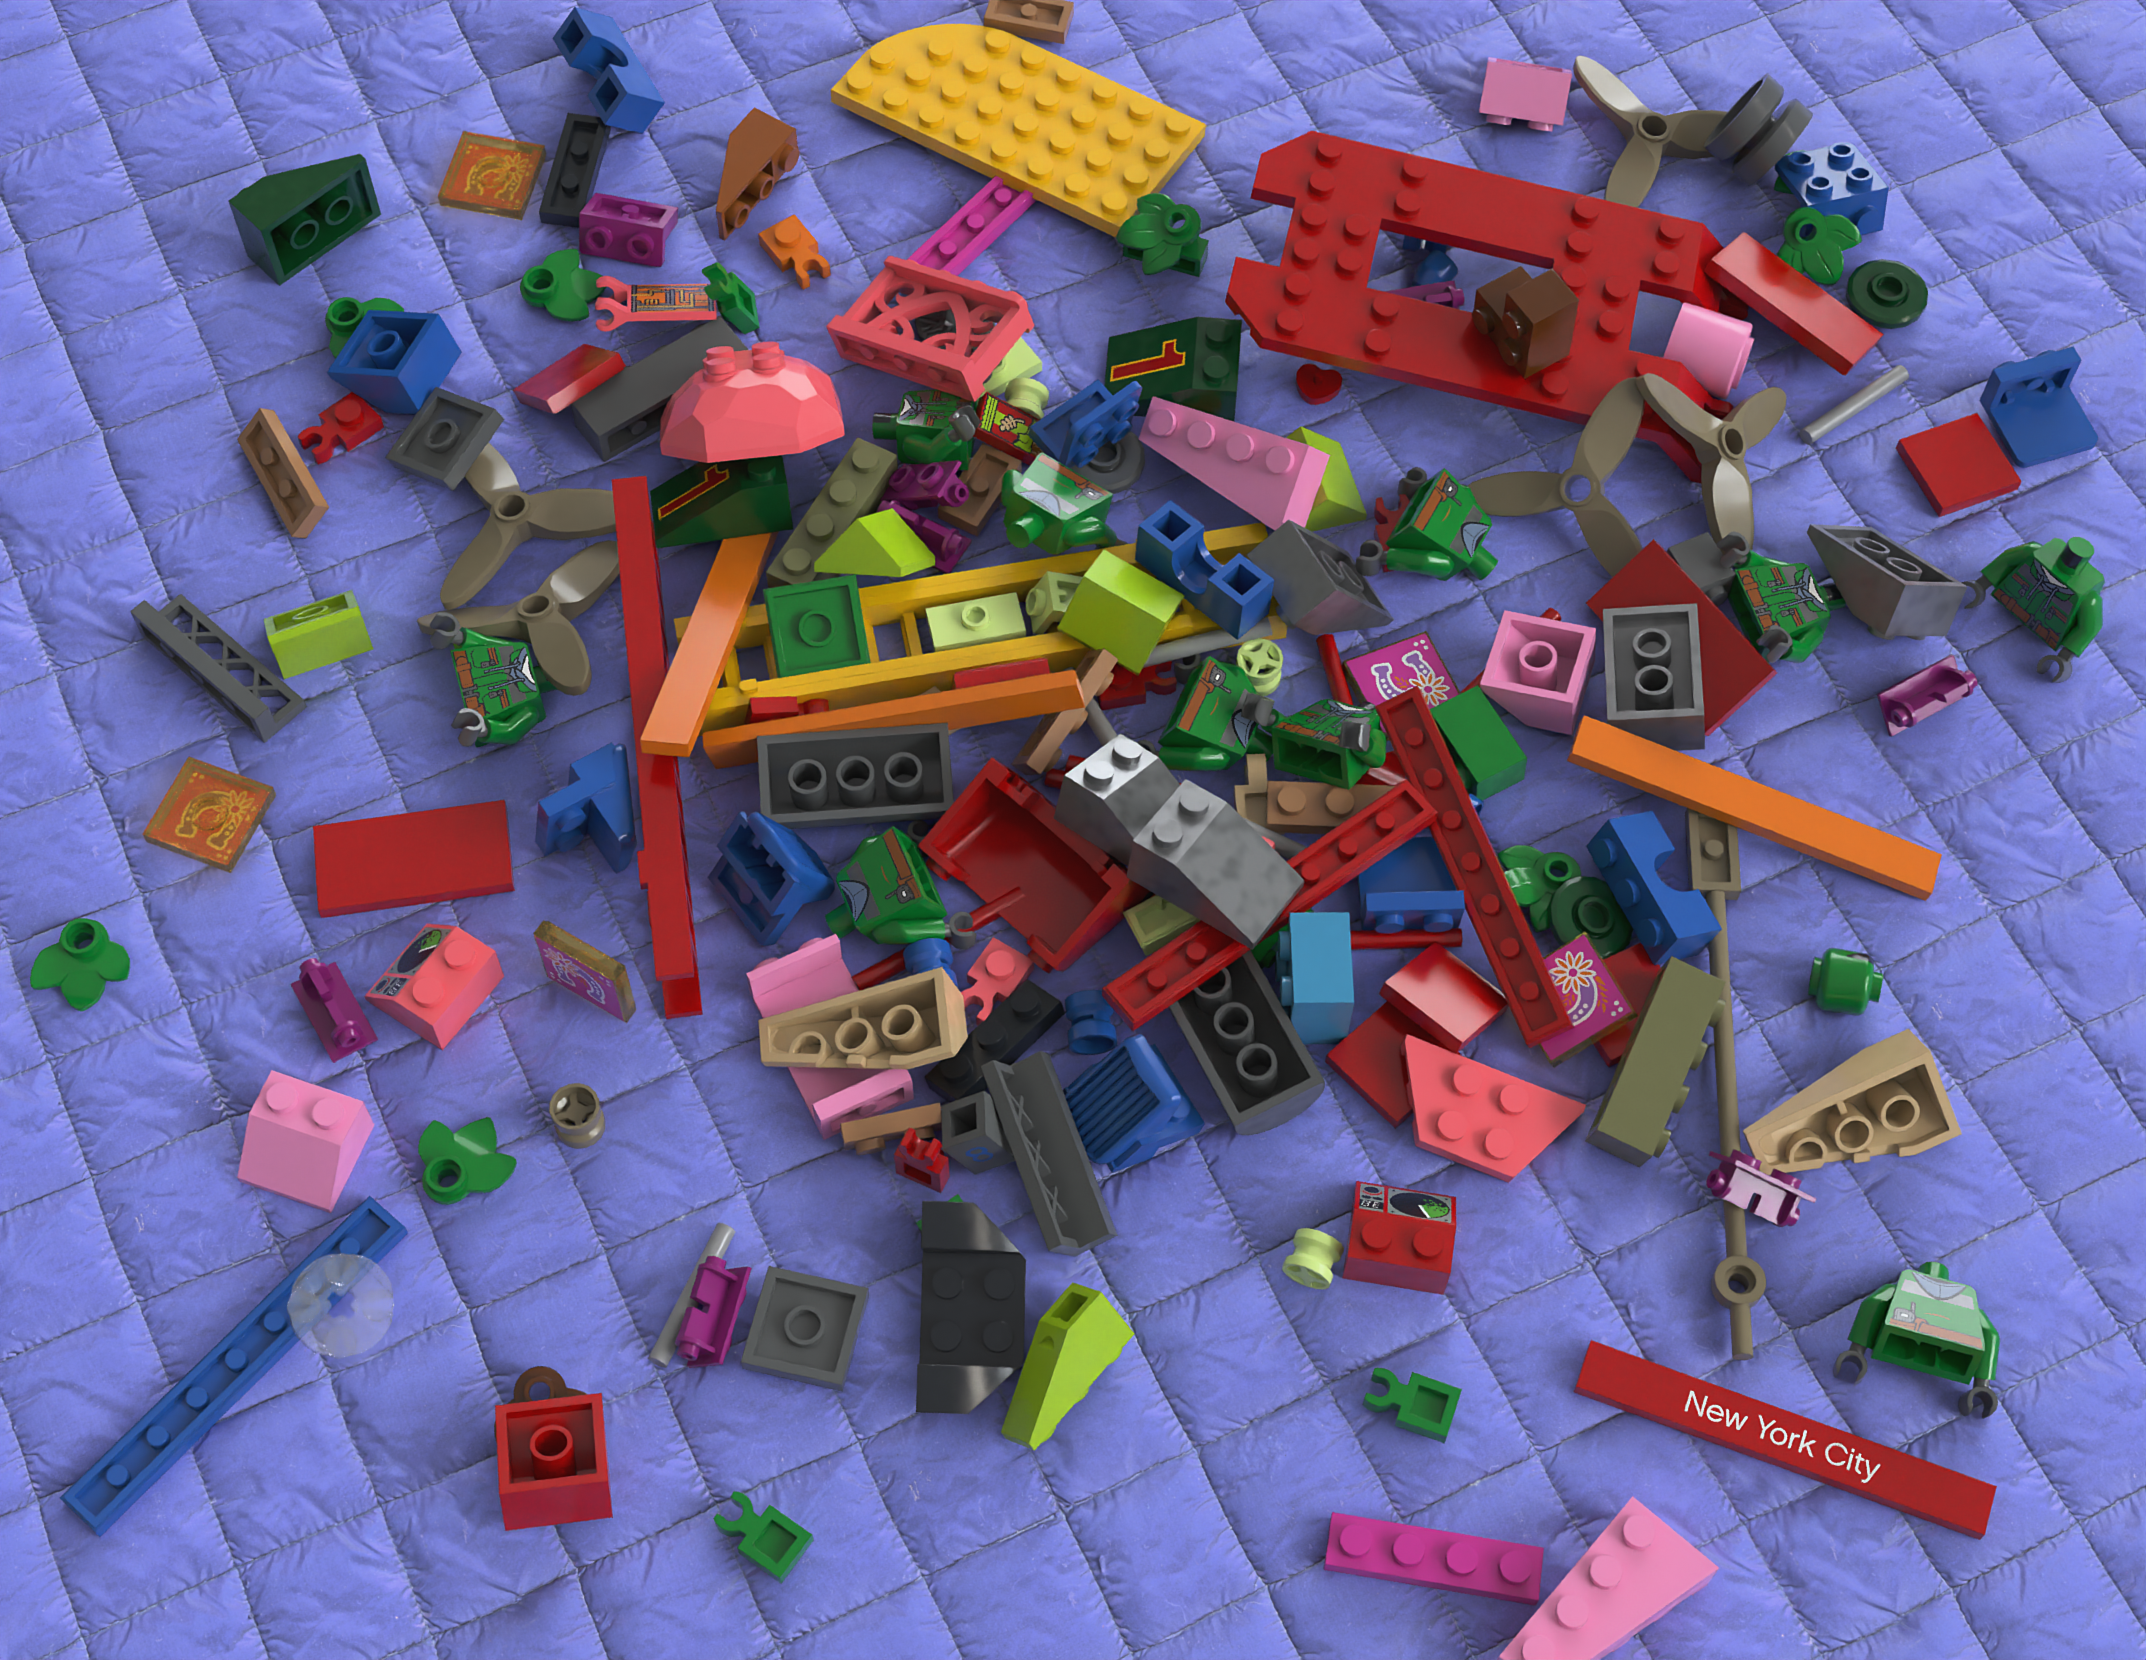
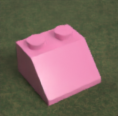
(1525, 93)
(1540, 670)
(303, 1141)

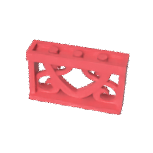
(876, 343)

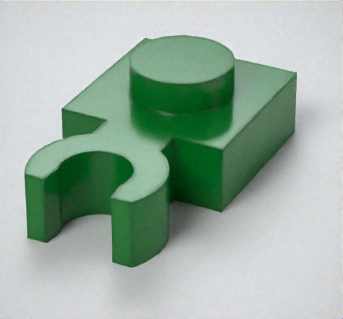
(733, 298)
(1422, 1405)
(769, 1541)

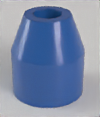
(1435, 269)

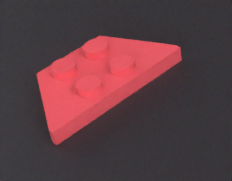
(1480, 1112)

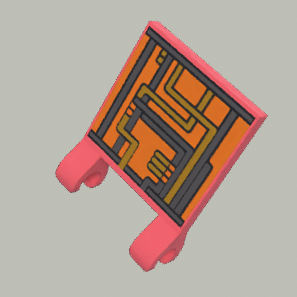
(653, 303)

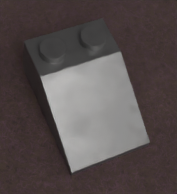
(1887, 582)
(1317, 583)
(1655, 674)
(1114, 795)
(1213, 865)

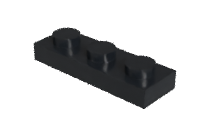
(574, 169)
(1001, 1037)

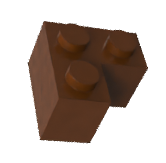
(1527, 318)

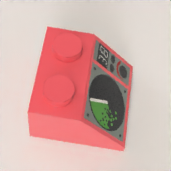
(437, 982)

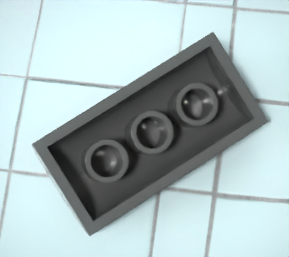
(855, 776)
(1248, 1048)

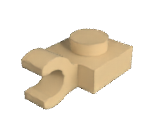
(1251, 797)

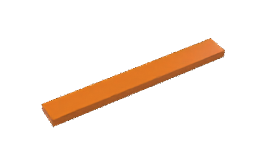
(706, 646)
(956, 707)
(1755, 808)

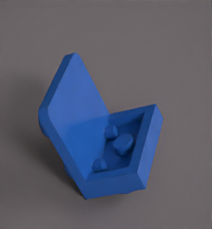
(1836, 182)
(2037, 409)
(1086, 423)
(1410, 891)

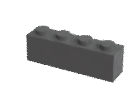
(634, 400)

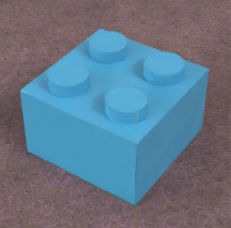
(1316, 975)

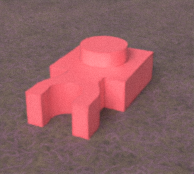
(995, 976)

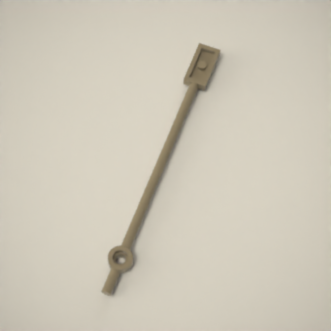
(1716, 873)

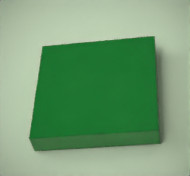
(816, 626)

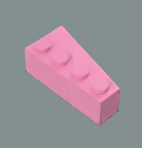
(1250, 467)
(1614, 1590)

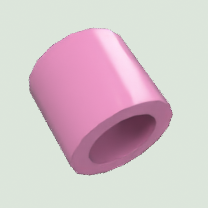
(1711, 347)

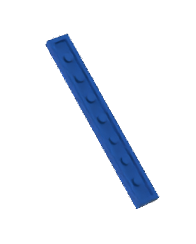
(216, 1381)

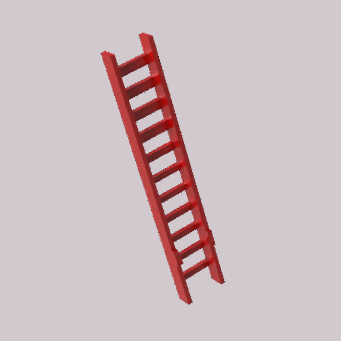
(664, 859)

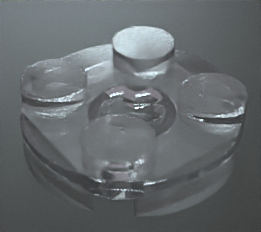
(310, 1305)

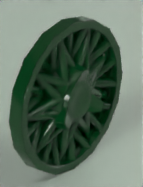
(1886, 293)
(1589, 907)

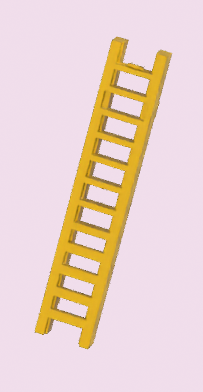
(918, 672)

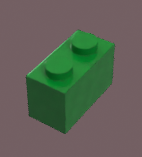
(1479, 744)

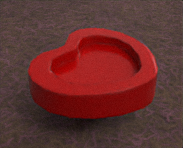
(1317, 385)

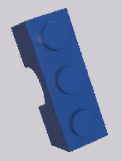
(624, 90)
(1175, 552)
(1664, 919)

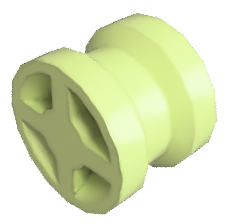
(1027, 396)
(1259, 655)
(1313, 1258)

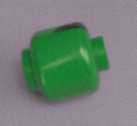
(1844, 981)

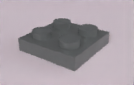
(444, 438)
(805, 1328)

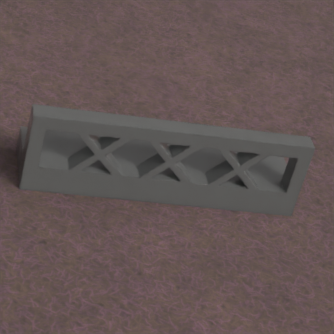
(214, 674)
(1049, 1154)

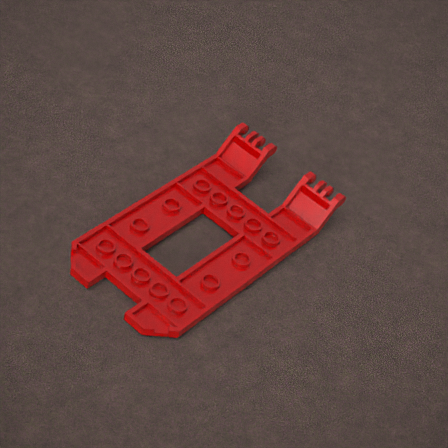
(1599, 248)

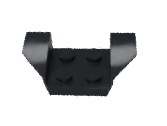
(968, 1308)

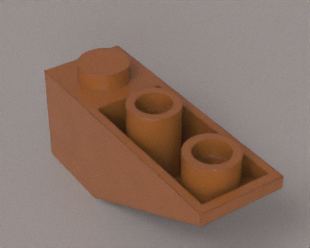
(754, 161)

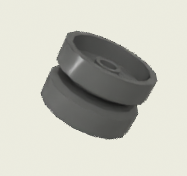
(1762, 134)

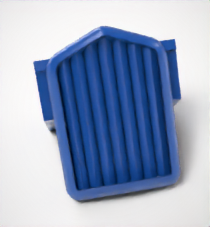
(592, 804)
(768, 875)
(1130, 1106)

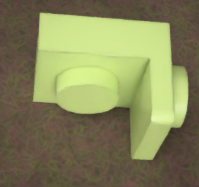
(1050, 599)

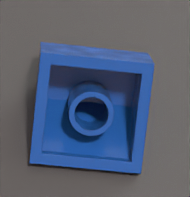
(396, 359)

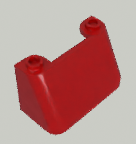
(1006, 838)

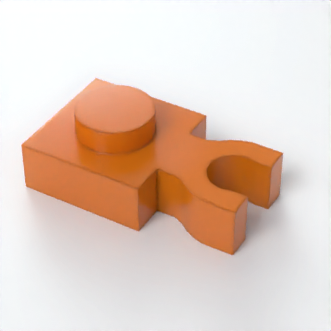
(794, 247)

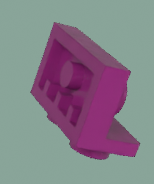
(626, 229)

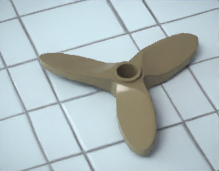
(1646, 132)
(1719, 448)
(1596, 458)
(517, 518)
(546, 616)

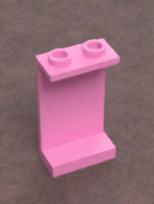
(830, 1094)

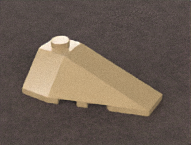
(873, 1028)
(1865, 1107)

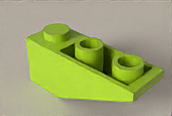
(1065, 1357)

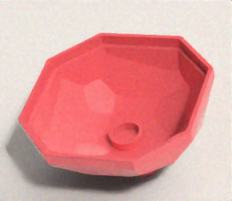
(750, 407)

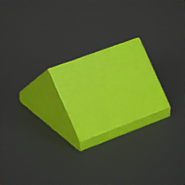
(1337, 495)
(876, 547)
(1120, 611)
(317, 634)

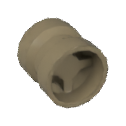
(572, 1105)

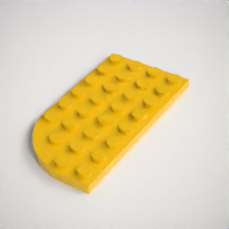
(1022, 118)

